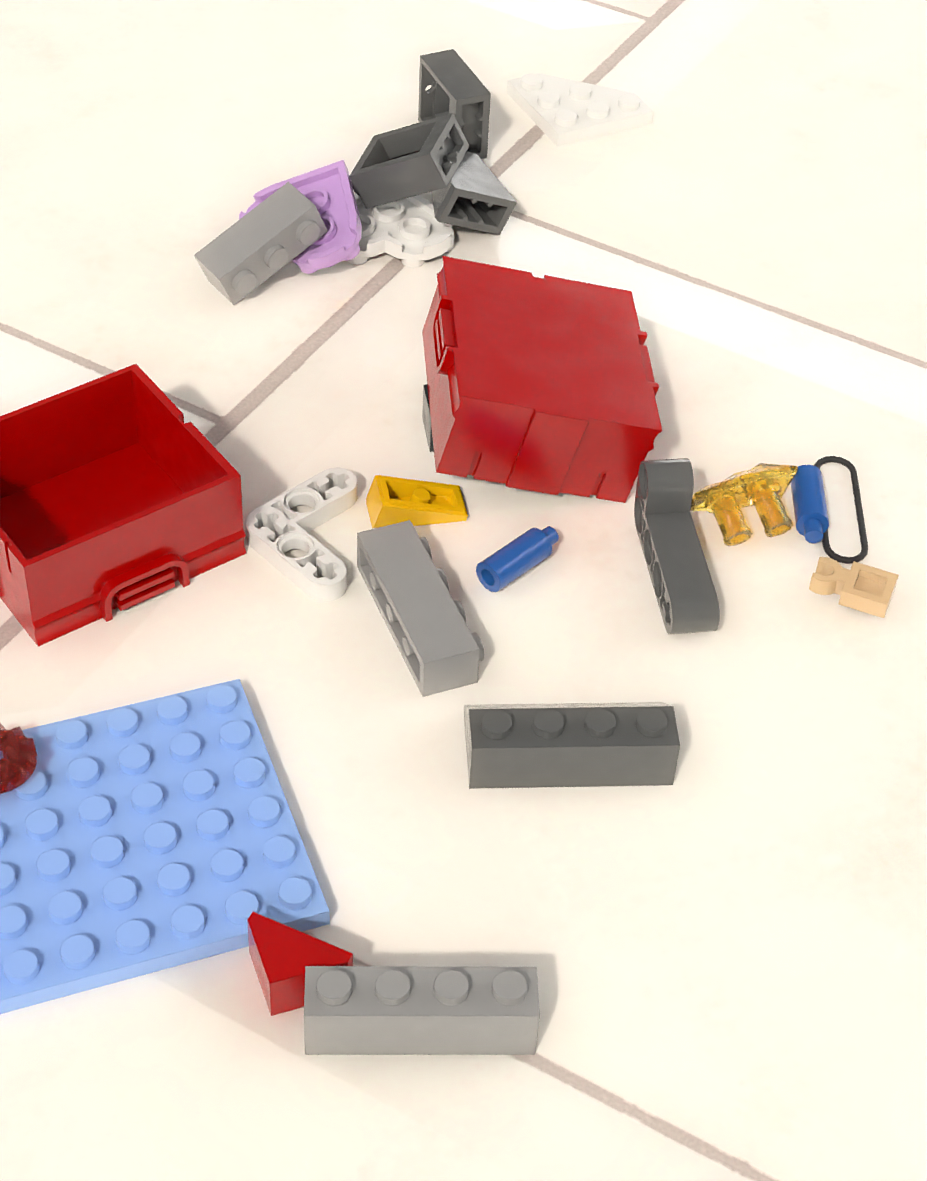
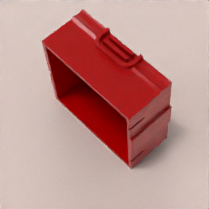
(538, 381)
(108, 503)

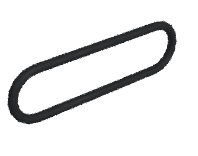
(859, 512)

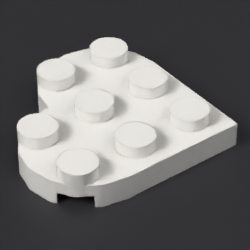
(402, 230)

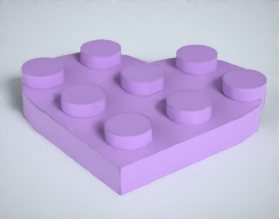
(334, 198)

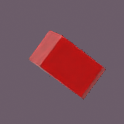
(281, 958)

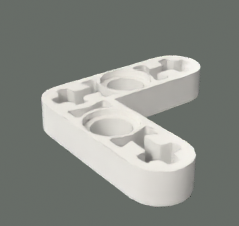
(329, 495)

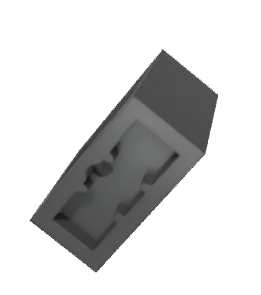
(455, 91)
(409, 161)

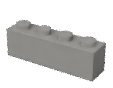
(419, 608)
(420, 1010)

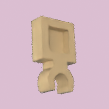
(859, 588)

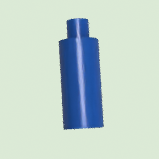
(809, 503)
(516, 558)

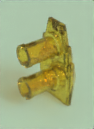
(755, 487)

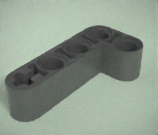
(673, 547)

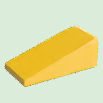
(421, 502)

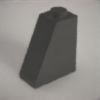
(474, 198)

